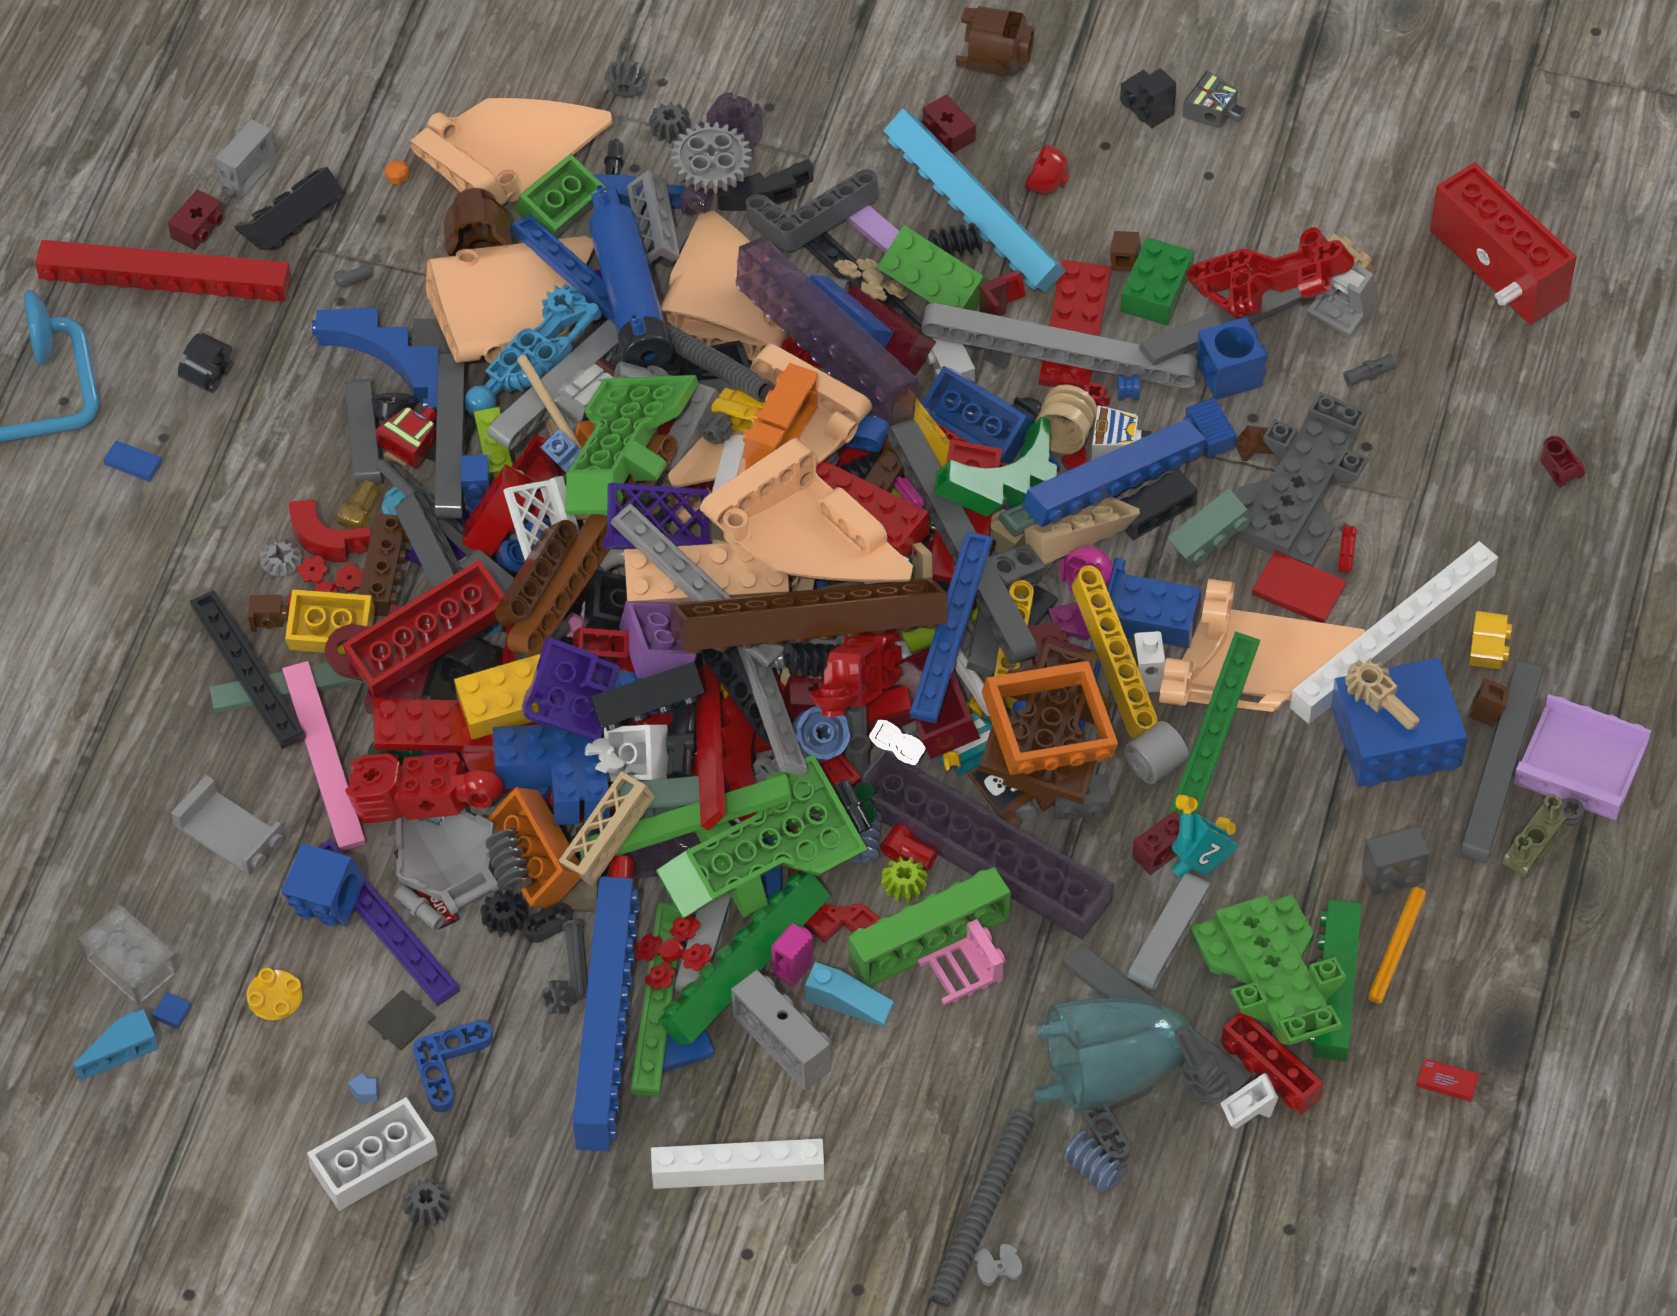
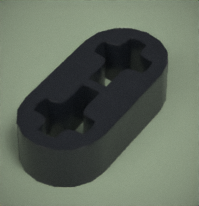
(546, 922)

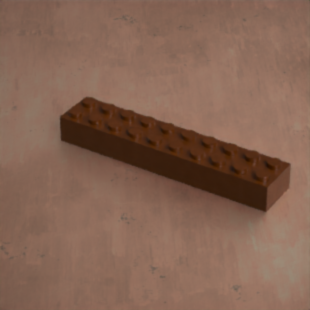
(808, 615)

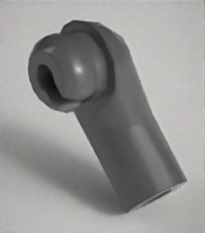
(345, 279)

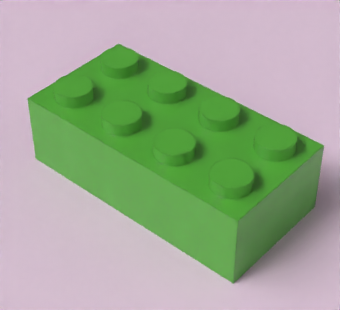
(931, 271)

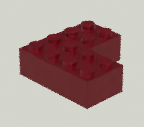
(955, 723)

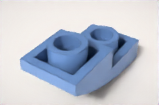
(561, 449)

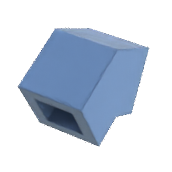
(364, 1089)

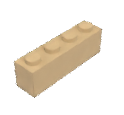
(1080, 529)

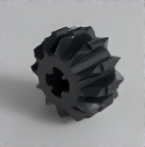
(503, 913)

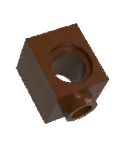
(1489, 702)

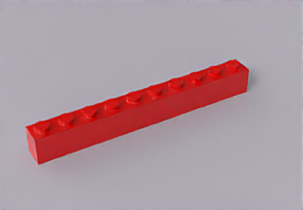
(163, 270)

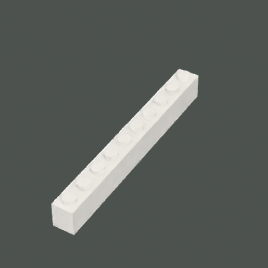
(1398, 627)

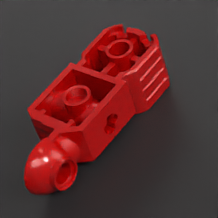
(858, 672)
(417, 789)

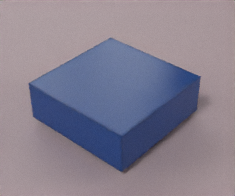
(172, 1010)

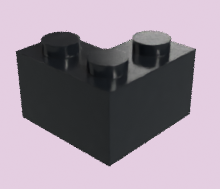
(1150, 96)

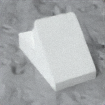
(1249, 1101)

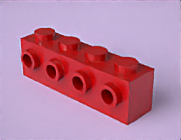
(1264, 1054)

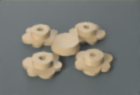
(873, 277)

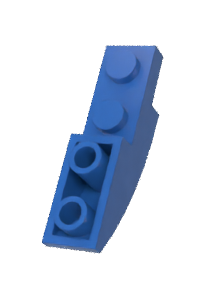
(621, 182)

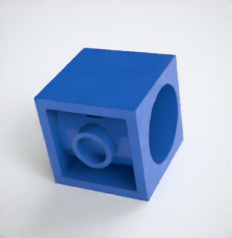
(1231, 358)
(323, 885)

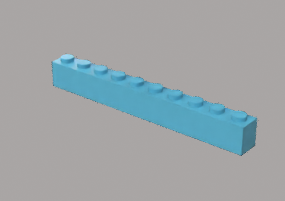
(974, 201)

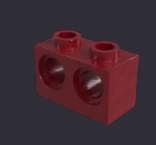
(1154, 846)

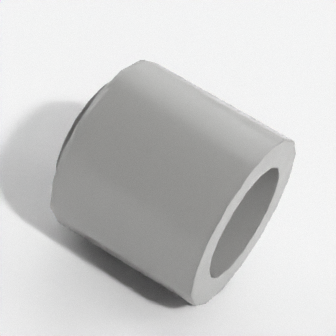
(1156, 752)

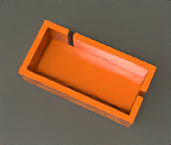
(784, 413)

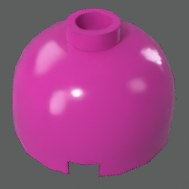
(1083, 557)

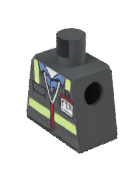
(1212, 102)

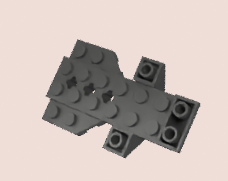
(1308, 467)

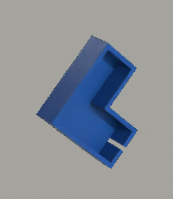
(551, 758)

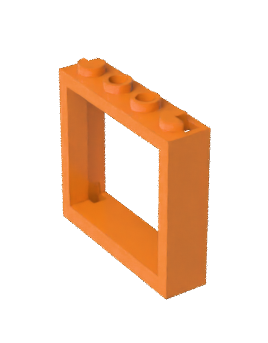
(1042, 680)

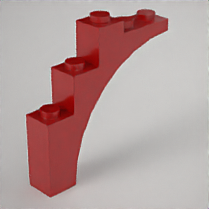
(736, 748)

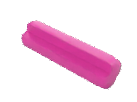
(908, 492)

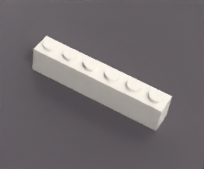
(737, 1163)

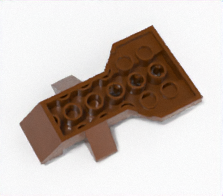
(1031, 727)

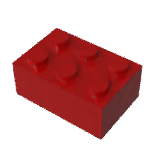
(491, 516)

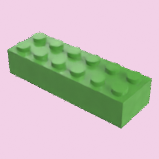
(926, 927)

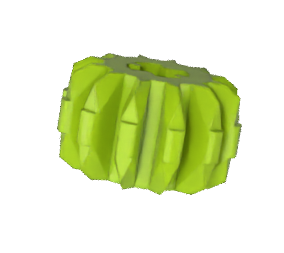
(904, 879)

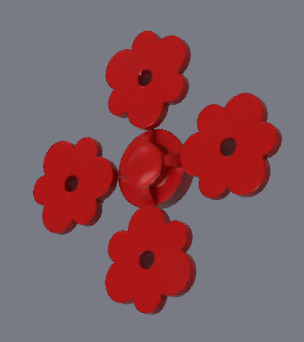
(317, 564)
(671, 950)

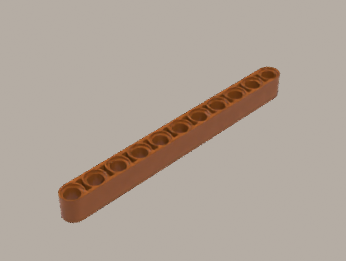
(575, 569)

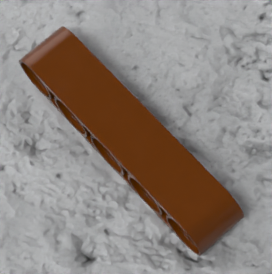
(536, 573)

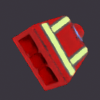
(408, 435)

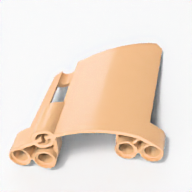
(1285, 657)

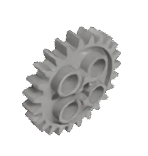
(711, 157)

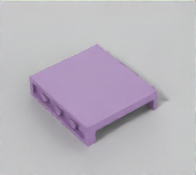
(1583, 756)

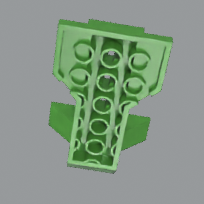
(624, 421)
(737, 858)
(1265, 948)

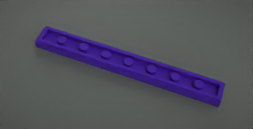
(402, 941)

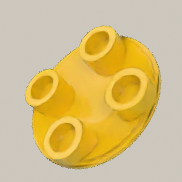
(274, 994)

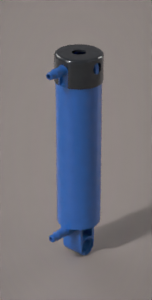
(628, 282)

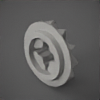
(273, 565)

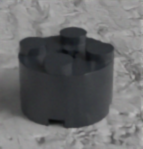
(205, 362)
(465, 659)

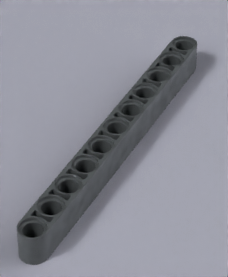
(952, 526)

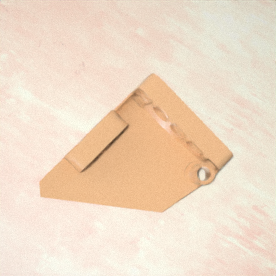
(705, 294)

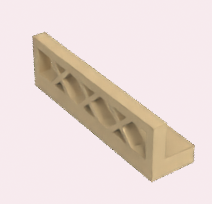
(615, 832)

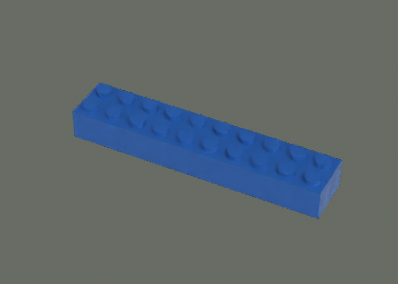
(606, 1014)

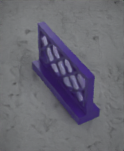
(617, 541)

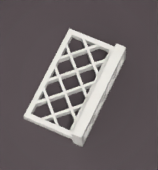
(554, 506)

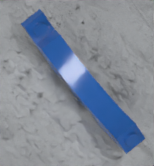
(361, 331)

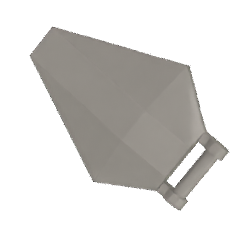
(446, 858)

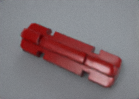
(1347, 549)

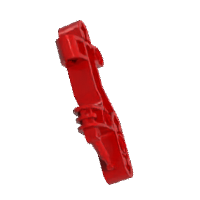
(1253, 273)

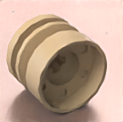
(1070, 417)

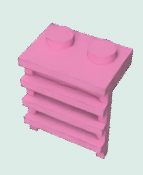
(980, 956)

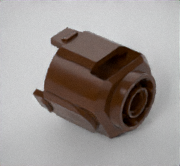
(997, 41)
(475, 222)

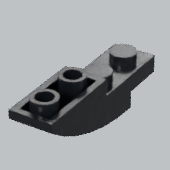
(777, 187)

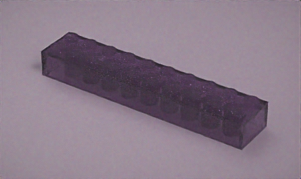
(825, 330)
(981, 840)

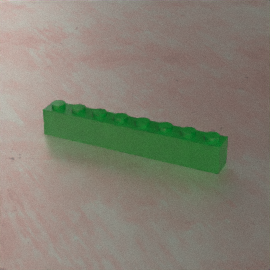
(750, 951)

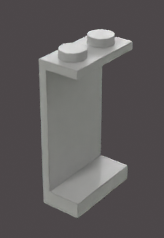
(226, 827)

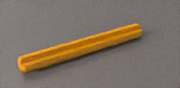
(1396, 945)

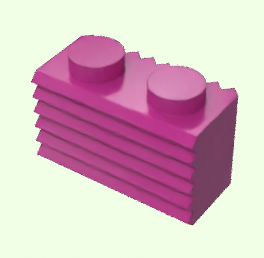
(792, 954)

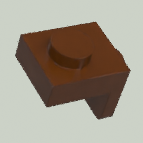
(1252, 441)

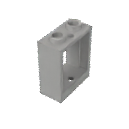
(246, 159)

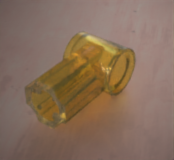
(357, 511)

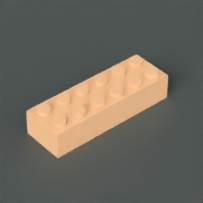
(726, 564)

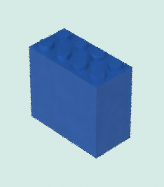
(1382, 747)

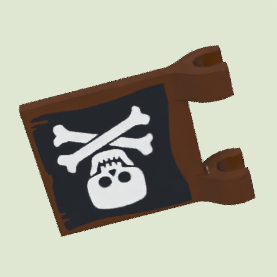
(1004, 798)

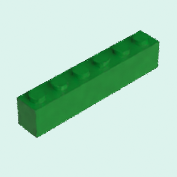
(1339, 941)

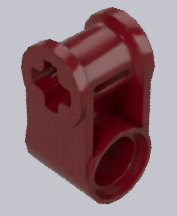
(1563, 463)

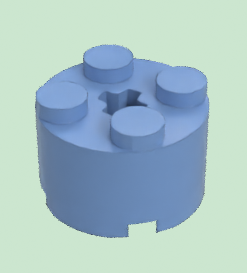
(834, 734)

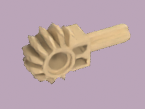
(1380, 692)

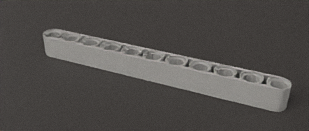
(1054, 345)

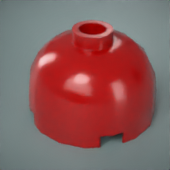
(1048, 171)

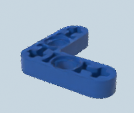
(440, 1052)

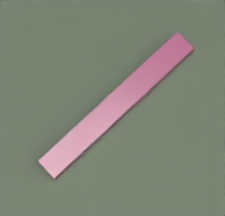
(323, 756)

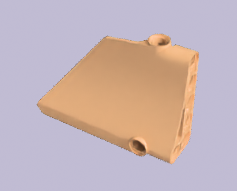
(506, 142)
(492, 295)
(830, 427)

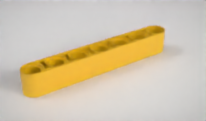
(1114, 640)

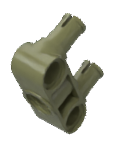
(1544, 826)

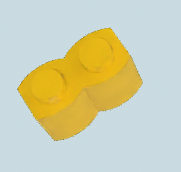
(1488, 640)

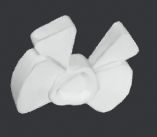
(609, 761)

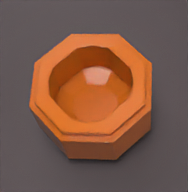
(397, 172)

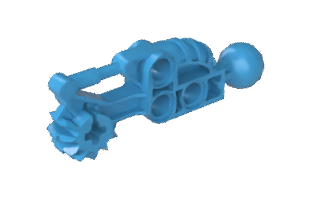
(544, 344)

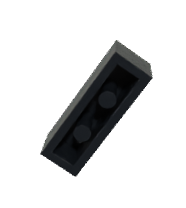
(1160, 502)

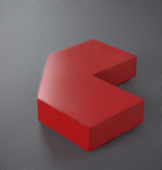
(831, 919)

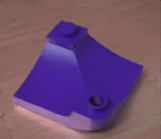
(562, 688)

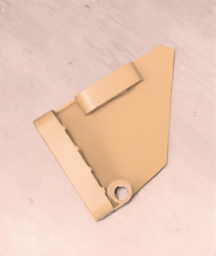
(802, 524)

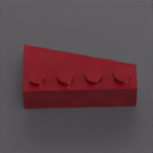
(908, 341)

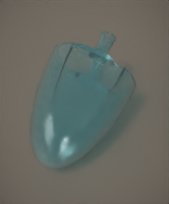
(1107, 1049)

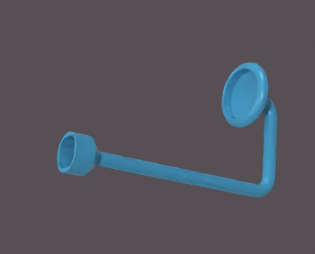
(41, 337)

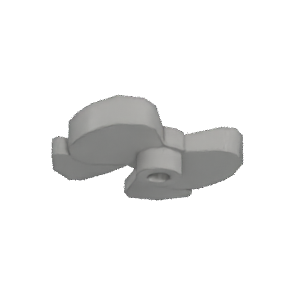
(990, 1270)

